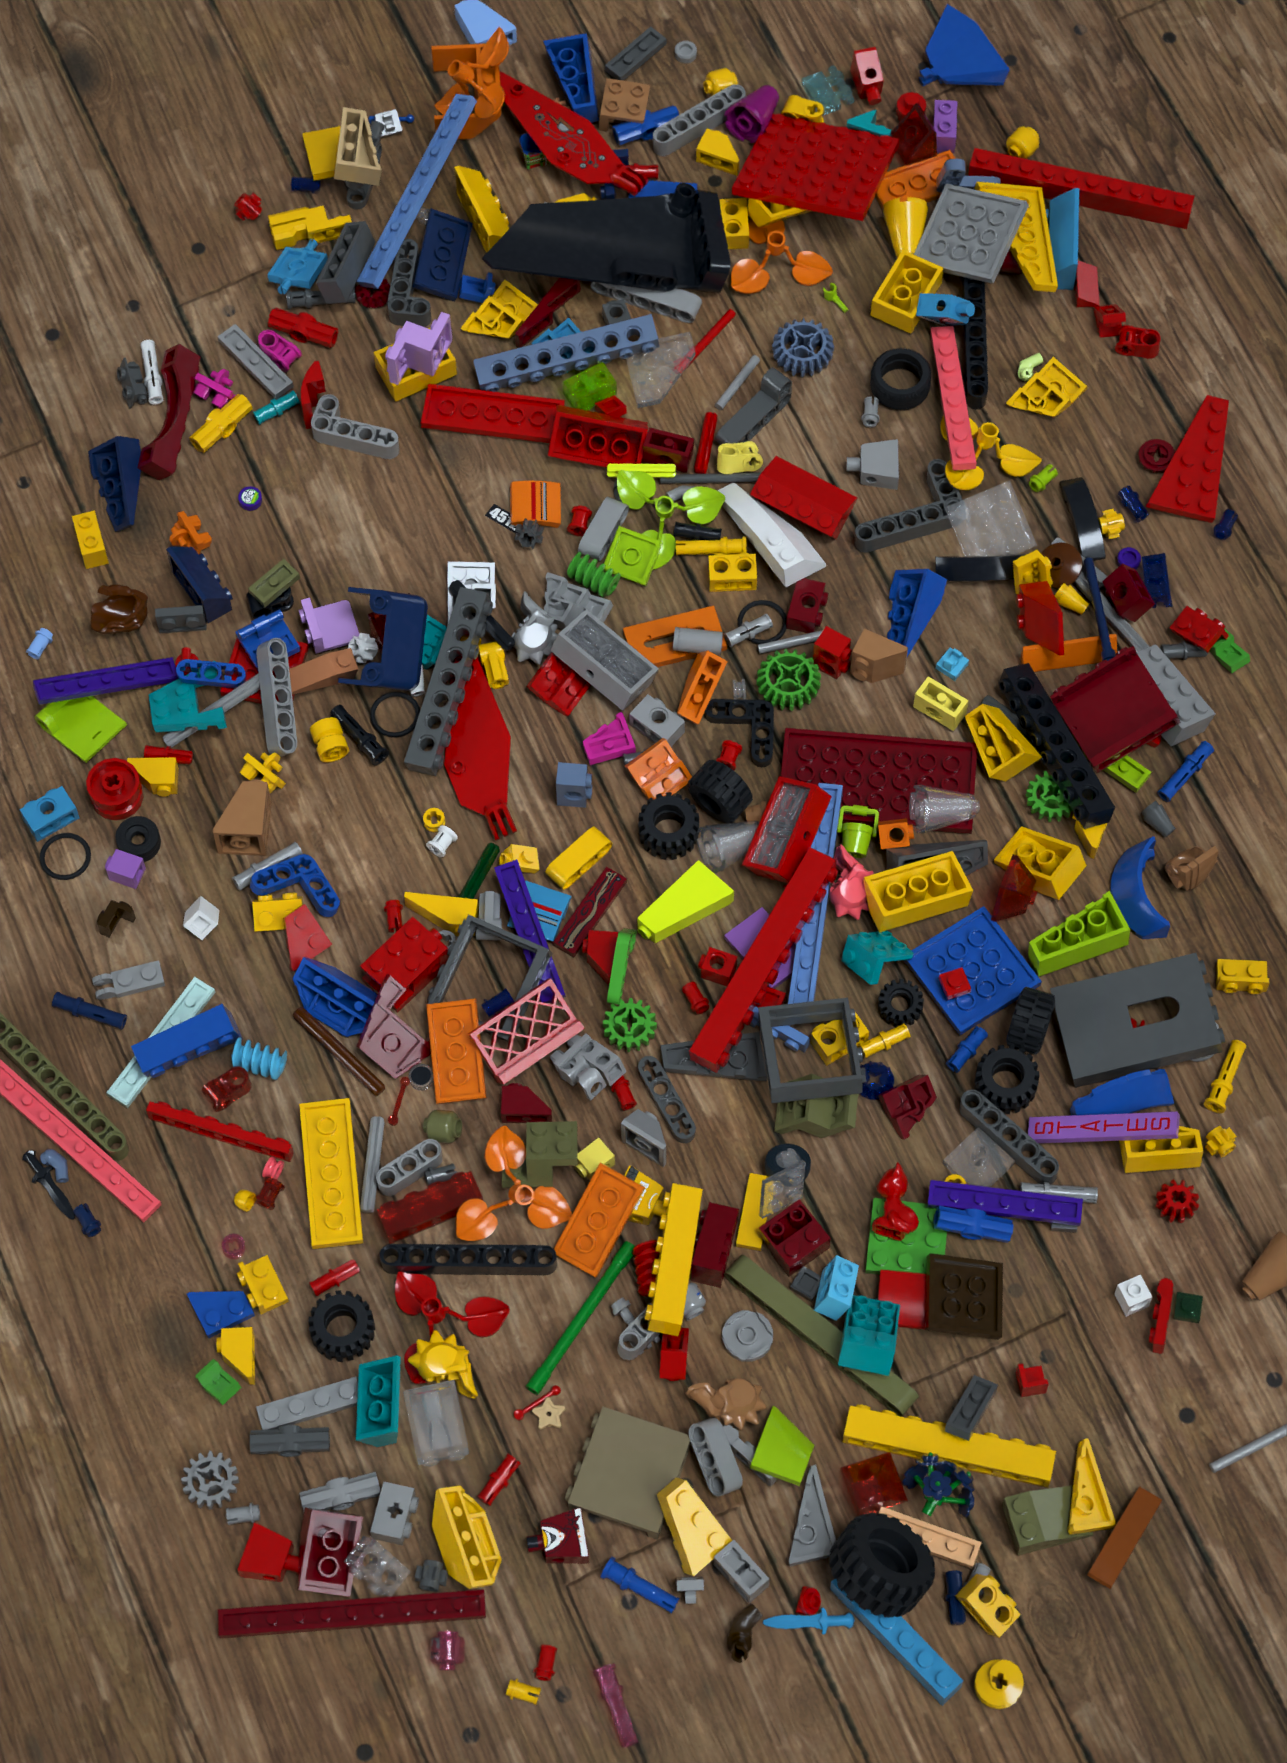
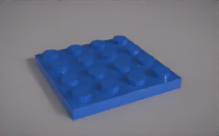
(990, 964)

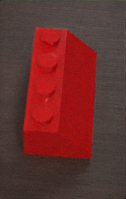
(596, 437)
(804, 496)

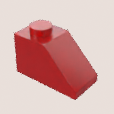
(600, 952)
(674, 1356)

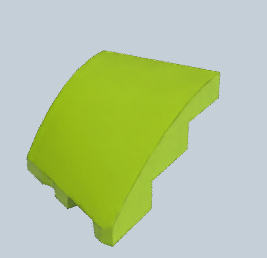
(782, 1449)

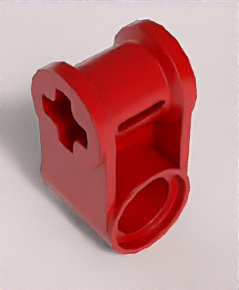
(1137, 342)

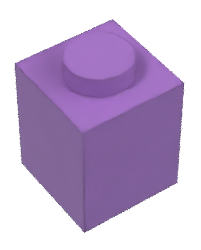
(125, 868)

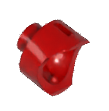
(907, 101)

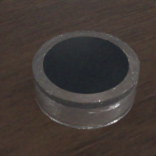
(421, 1077)

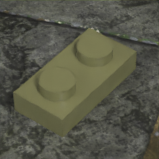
(274, 583)

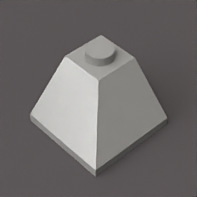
(644, 1135)

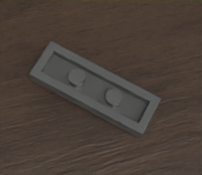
(635, 54)
(971, 1407)

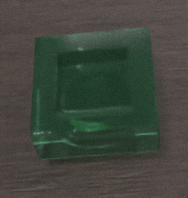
(1187, 1307)

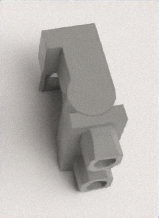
(588, 1063)

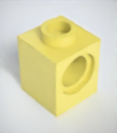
(591, 1156)

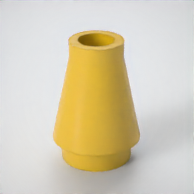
(1071, 599)

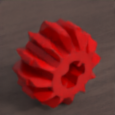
(1178, 1209)

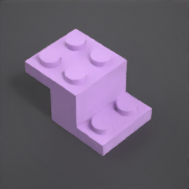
(419, 348)

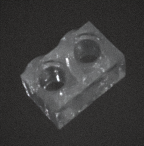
(379, 1562)

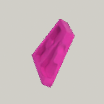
(609, 741)

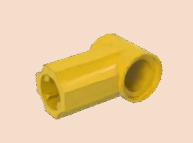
(493, 659)

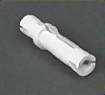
(154, 392)

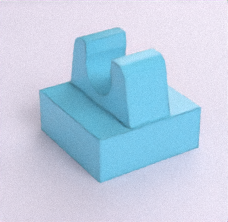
(952, 663)

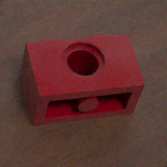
(668, 448)
(807, 593)
(1128, 593)

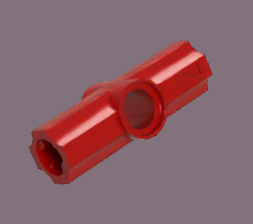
(303, 327)

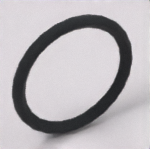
(769, 603)
(385, 696)
(69, 876)

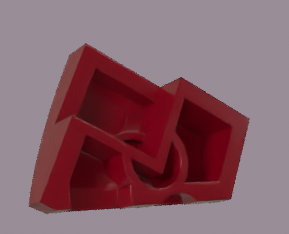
(907, 1103)

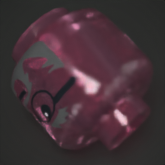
(447, 1650)

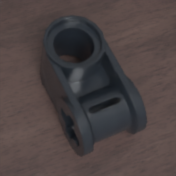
(258, 609)

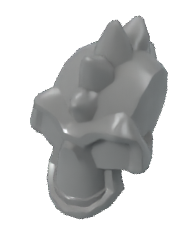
(536, 633)

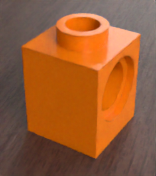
(887, 841)

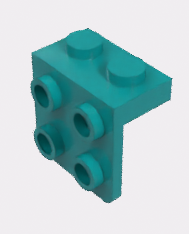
(868, 952)

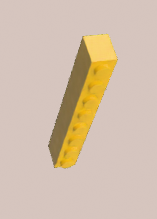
(981, 1454)

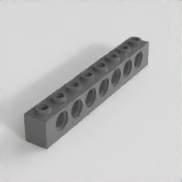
(466, 603)

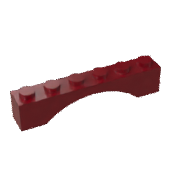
(179, 374)

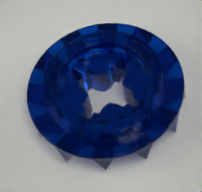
(886, 1080)

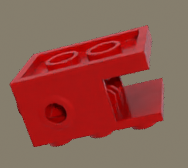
(410, 957)

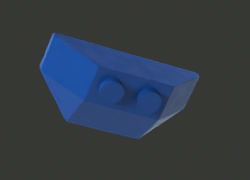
(334, 996)

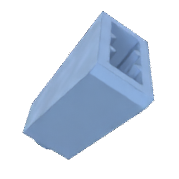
(480, 22)

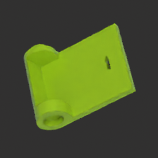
(80, 725)

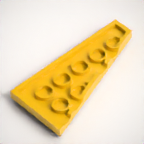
(1032, 241)

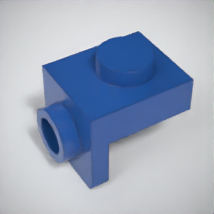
(475, 288)

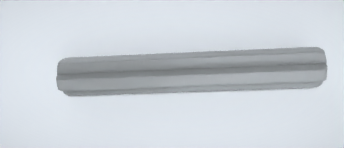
(372, 1164)

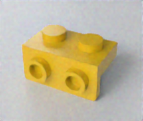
(1031, 569)
(270, 911)

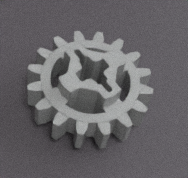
(207, 1490)

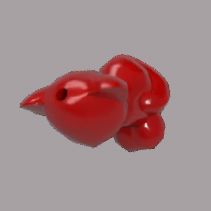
(897, 1217)

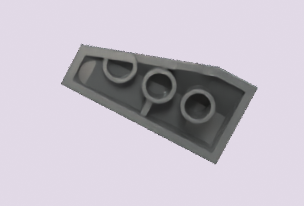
(970, 854)

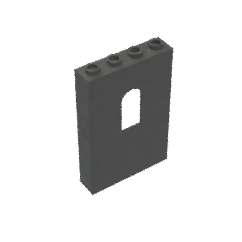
(1101, 1033)

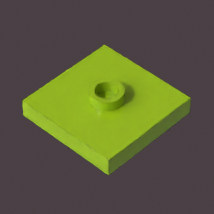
(633, 555)

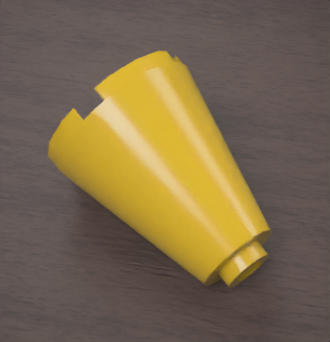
(905, 223)

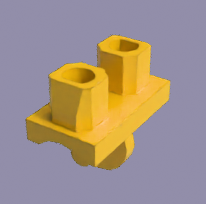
(253, 767)

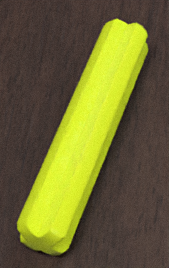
(653, 470)

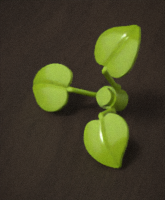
(700, 503)

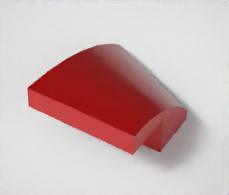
(311, 386)

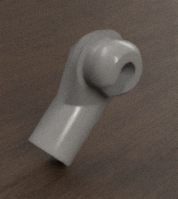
(678, 492)

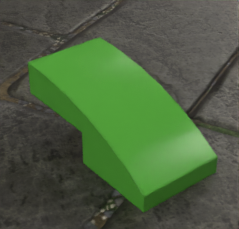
(1229, 653)

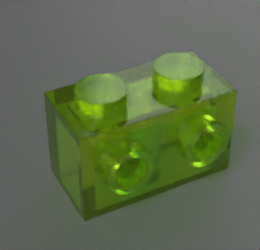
(590, 387)

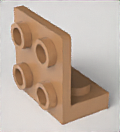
(623, 102)

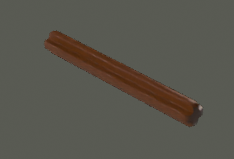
(340, 1052)

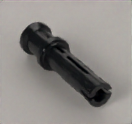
(365, 741)

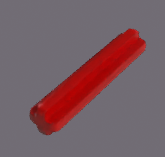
(705, 443)

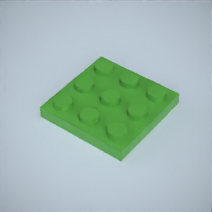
(912, 1251)

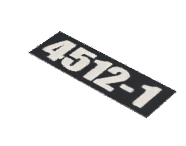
(501, 517)

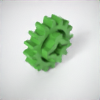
(1047, 805)
(640, 1025)

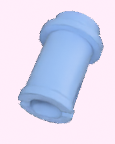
(39, 643)

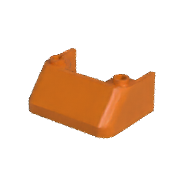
(442, 58)

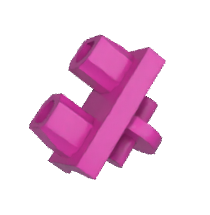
(206, 385)

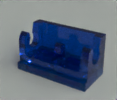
(1157, 578)

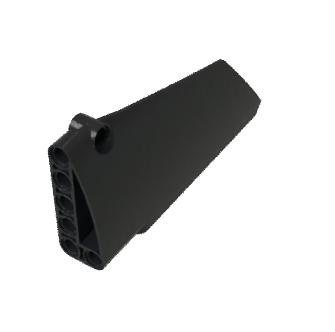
(622, 241)

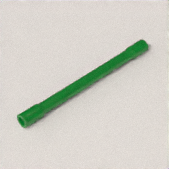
(544, 1372)

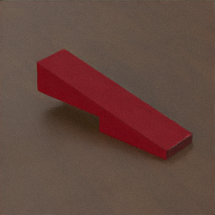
(542, 315)

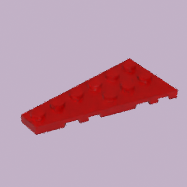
(1193, 474)

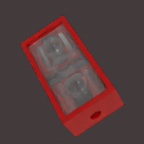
(786, 829)

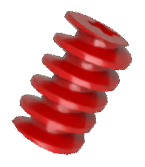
(644, 1260)

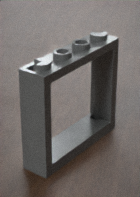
(457, 950)
(808, 1013)

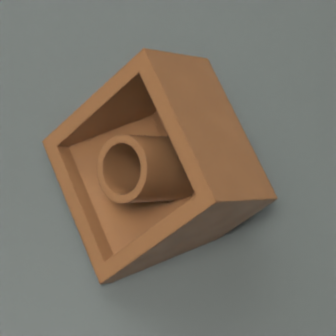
(877, 658)

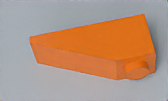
(700, 685)

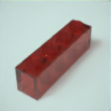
(428, 1207)

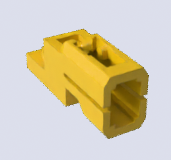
(304, 223)

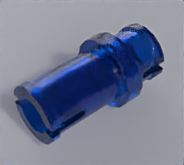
(1131, 500)

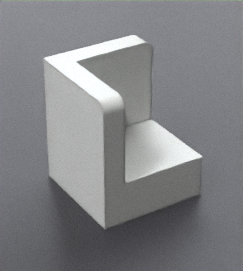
(201, 918)

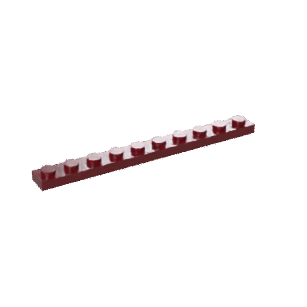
(351, 1613)

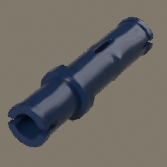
(88, 1010)

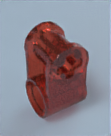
(226, 1089)

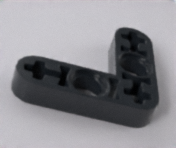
(752, 717)

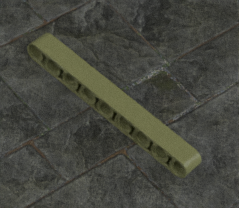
(60, 1086)
(815, 1331)

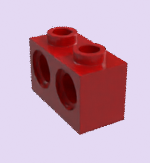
(832, 652)

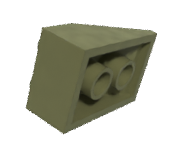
(1040, 1519)

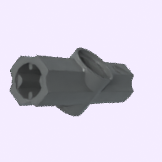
(289, 1440)

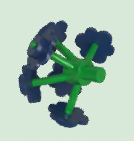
(936, 1484)

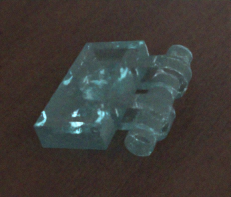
(820, 89)

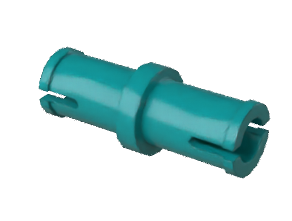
(276, 407)

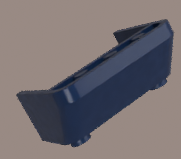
(401, 643)

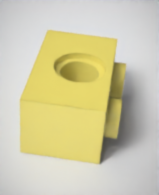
(940, 703)

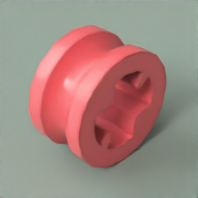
(273, 1168)

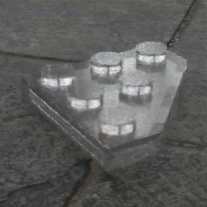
(657, 371)

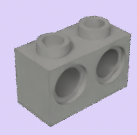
(741, 1571)

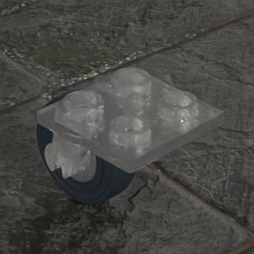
(787, 1169)

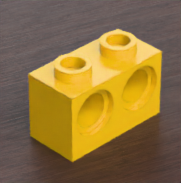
(735, 223)
(90, 539)
(732, 578)
(834, 1031)
(985, 1609)

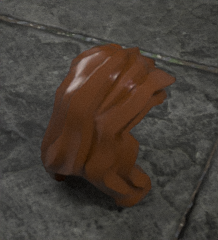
(120, 612)

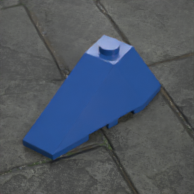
(914, 601)

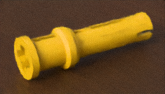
(706, 547)
(1222, 1085)

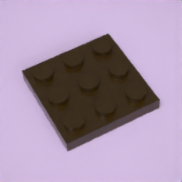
(964, 1296)

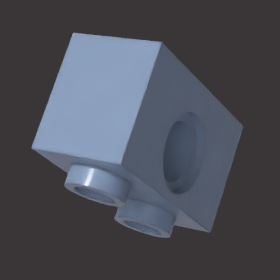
(573, 784)

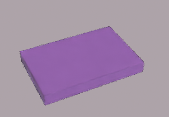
(745, 933)

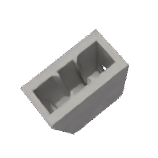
(877, 464)

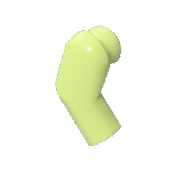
(1026, 366)

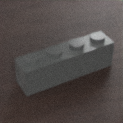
(345, 262)

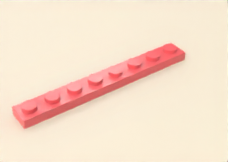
(953, 398)

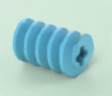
(258, 1060)

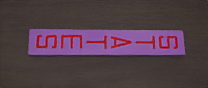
(1104, 1127)

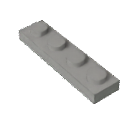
(255, 361)
(309, 1404)

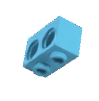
(836, 1288)

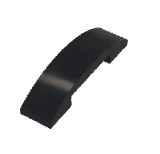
(1084, 518)
(976, 567)

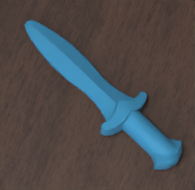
(818, 1621)

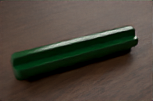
(480, 871)

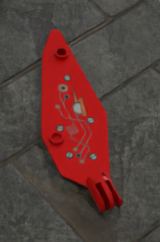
(568, 138)

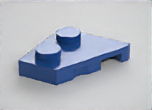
(220, 1309)

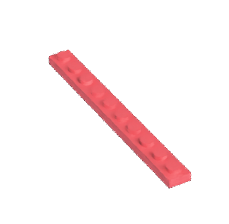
(76, 1144)

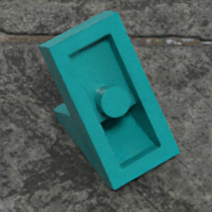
(867, 122)

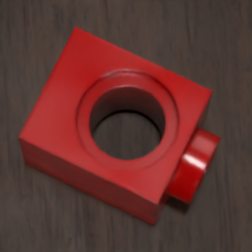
(720, 976)

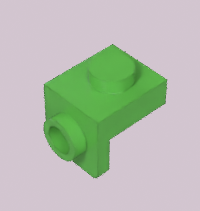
(217, 1382)

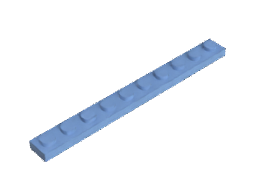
(416, 191)
(810, 944)

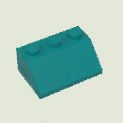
(378, 1401)

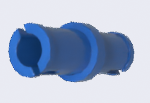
(966, 1049)

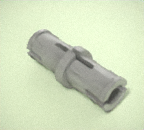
(734, 637)

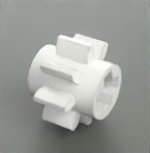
(363, 647)

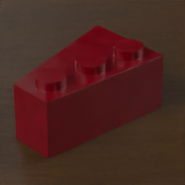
(713, 1244)

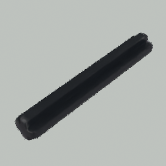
(492, 626)

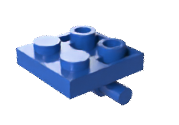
(264, 629)

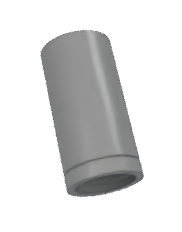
(697, 640)

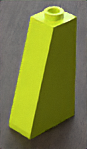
(684, 903)

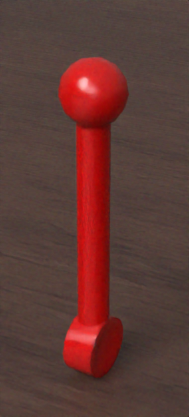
(519, 1414)

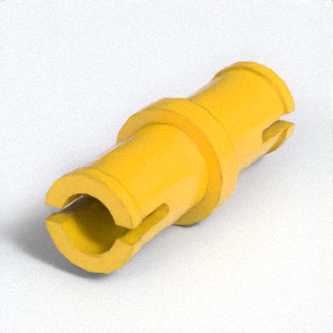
(884, 1040)

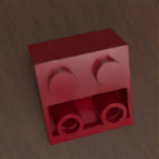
(794, 1237)

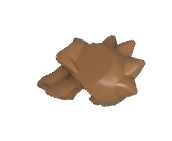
(731, 1403)

